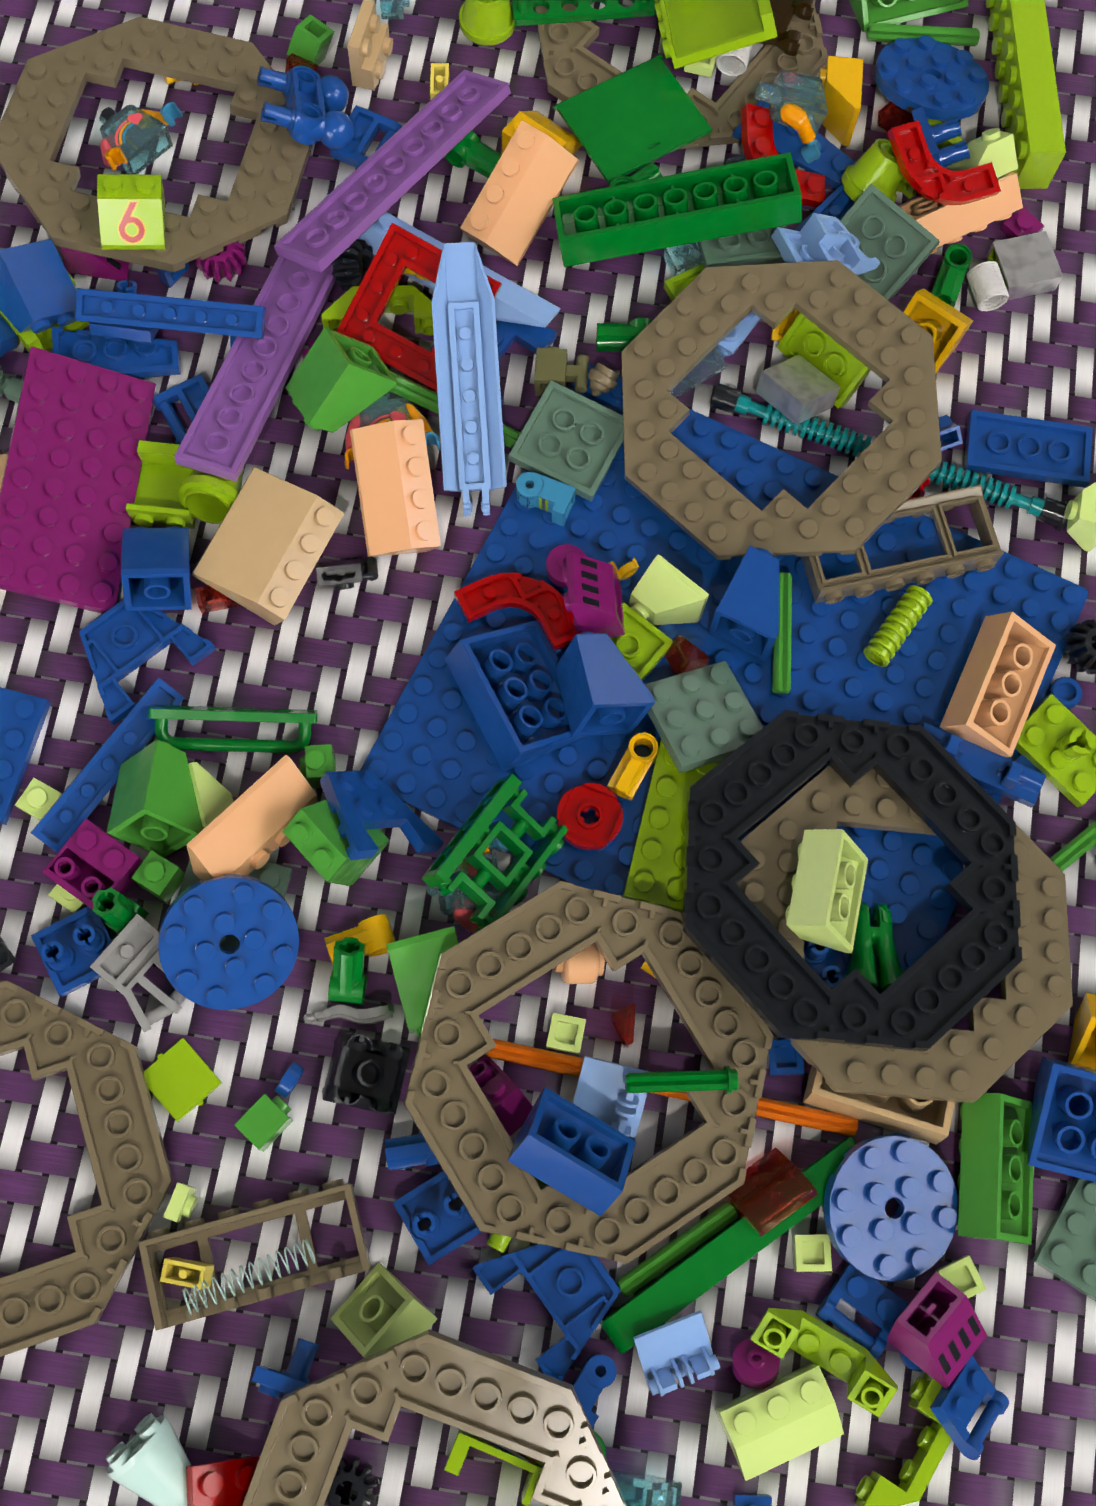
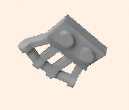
(126, 962)

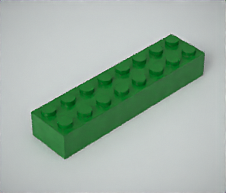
(678, 209)

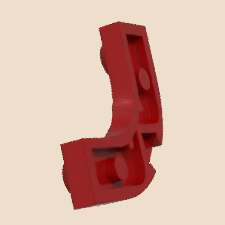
(759, 143)
(931, 178)
(520, 592)

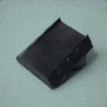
(366, 1073)

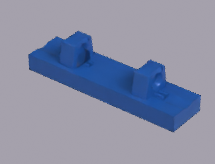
(988, 767)

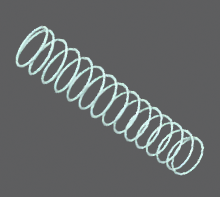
(250, 1282)

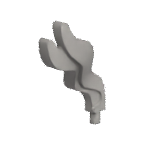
(357, 1016)

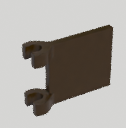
(783, 12)

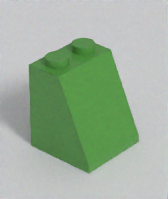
(338, 381)
(155, 801)
(319, 841)
(414, 969)

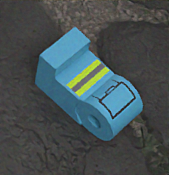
(547, 494)

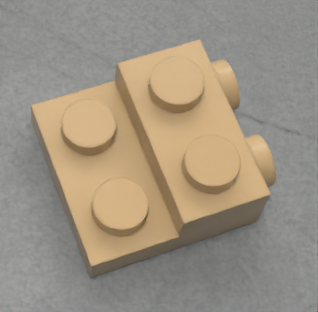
(368, 47)

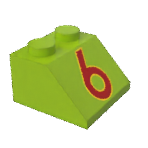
(131, 211)

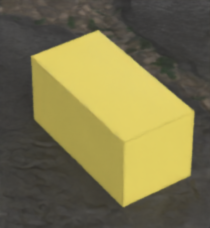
(438, 78)
(186, 1272)

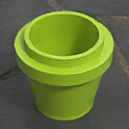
(486, 21)
(874, 167)
(208, 495)

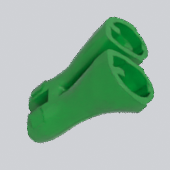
(882, 940)

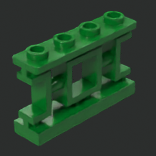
(474, 839)

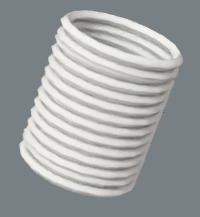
(734, 62)
(987, 286)

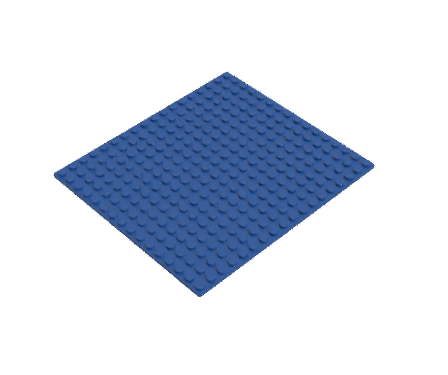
(444, 766)

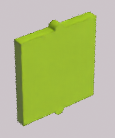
(181, 1079)

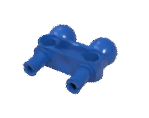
(311, 106)

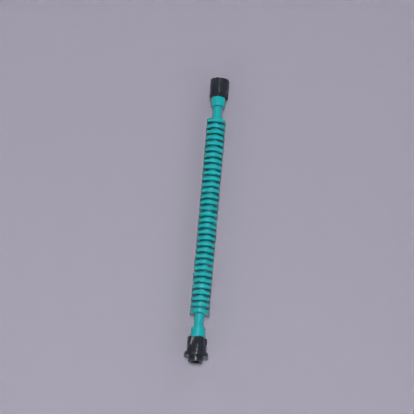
(1046, 510)

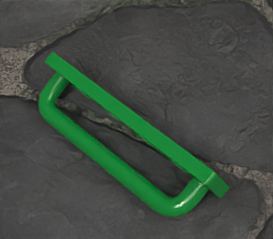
(525, 15)
(305, 718)

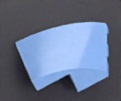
(823, 240)

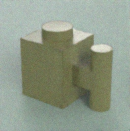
(553, 365)

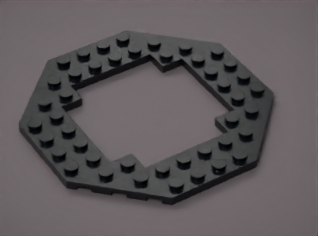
(766, 967)

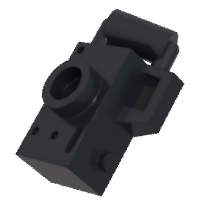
(346, 572)

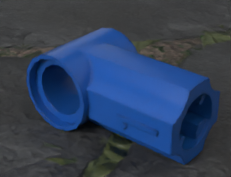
(408, 1152)

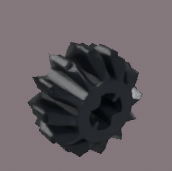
(352, 265)
(1082, 646)
(359, 1482)

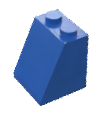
(35, 287)
(156, 569)
(750, 605)
(600, 688)

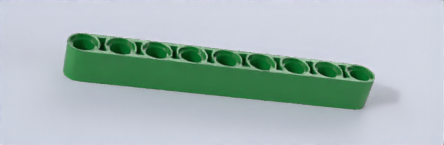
(711, 1262)

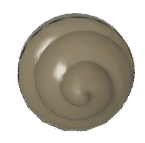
(602, 379)

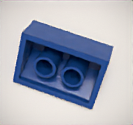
(573, 1152)

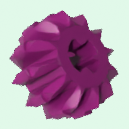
(224, 263)

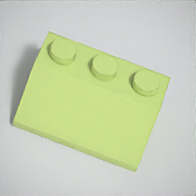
(827, 889)
(780, 1420)

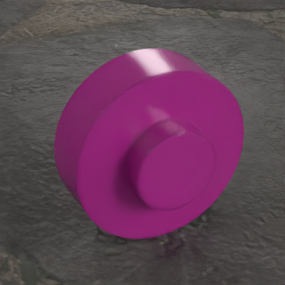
(557, 560)
(754, 1365)

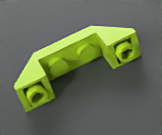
(404, 300)
(829, 1349)
(915, 1473)

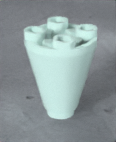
(152, 1463)

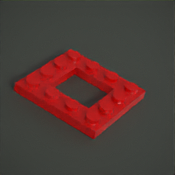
(396, 253)

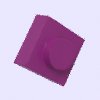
(1021, 224)

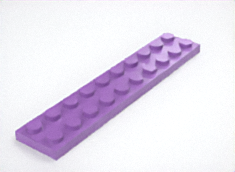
(391, 171)
(255, 372)

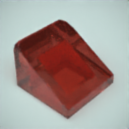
(685, 656)
(624, 1024)

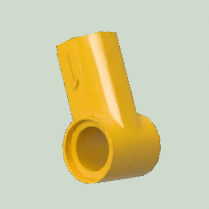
(632, 767)
(373, 932)

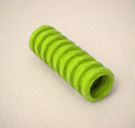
(898, 626)

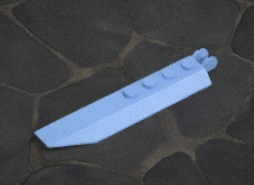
(512, 302)
(467, 376)

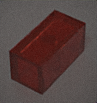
(893, 116)
(212, 600)

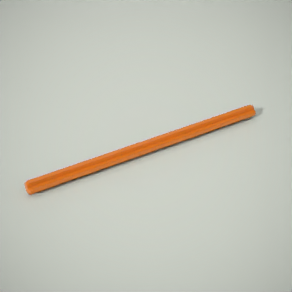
(766, 1107)

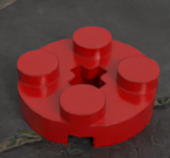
(606, 807)

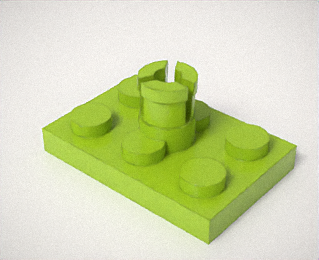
(826, 355)
(1061, 749)

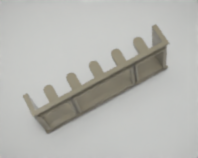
(921, 571)
(232, 1220)

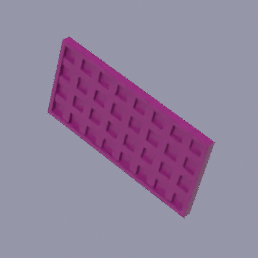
(70, 480)

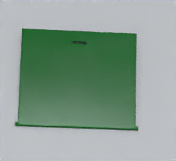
(633, 118)

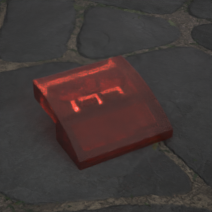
(771, 1192)

